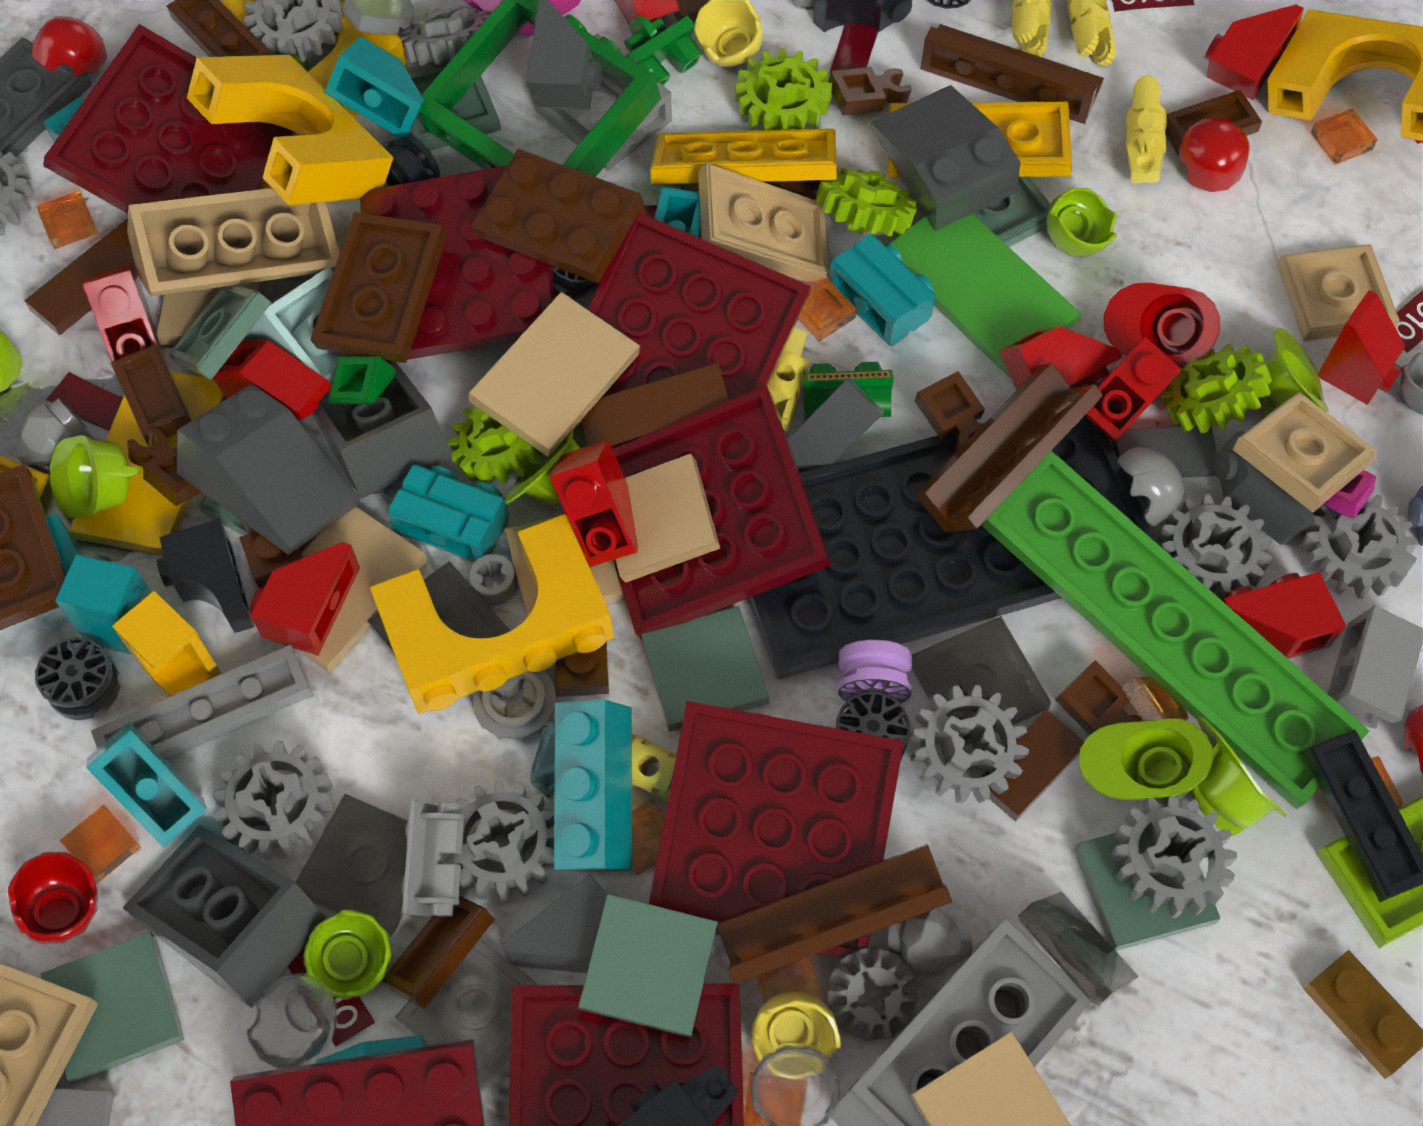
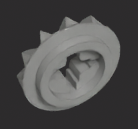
(537, 692)
(847, 985)

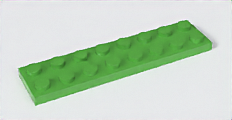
(1170, 625)

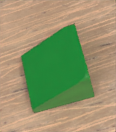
(360, 379)

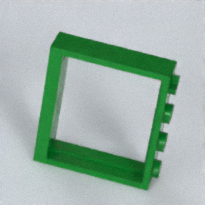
(483, 48)

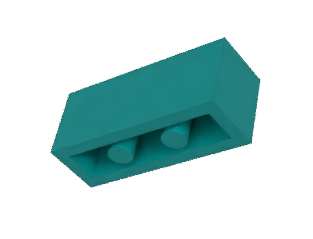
(593, 786)

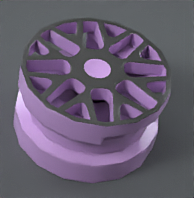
(875, 668)

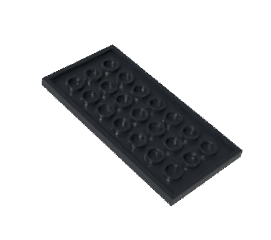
(895, 565)

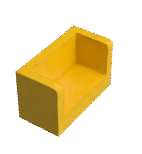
(165, 645)

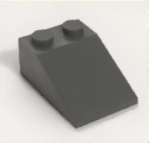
(948, 155)
(382, 439)
(264, 469)
(226, 913)

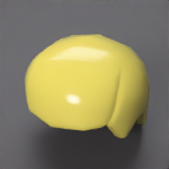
(728, 31)
(795, 1019)

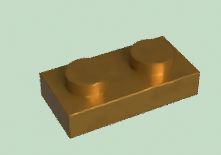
(1366, 1014)

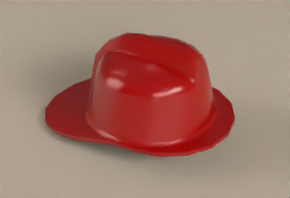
(1172, 317)

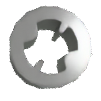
(489, 564)

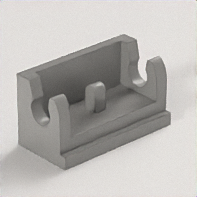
(1376, 666)

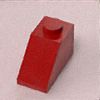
(1251, 49)
(1365, 352)
(305, 598)

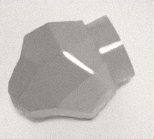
(44, 429)
(929, 941)

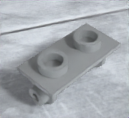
(428, 884)

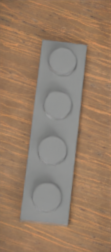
(217, 704)

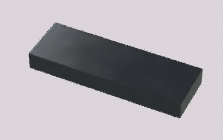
(1367, 814)

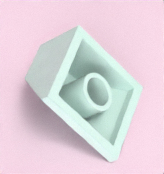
(292, 322)

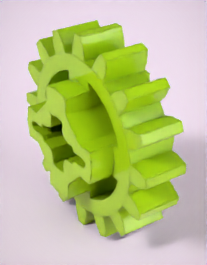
(783, 91)
(867, 202)
(1217, 388)
(489, 449)

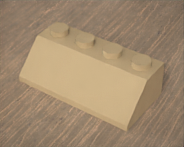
(228, 240)

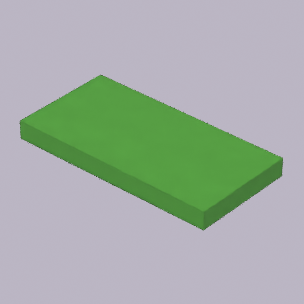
(983, 284)

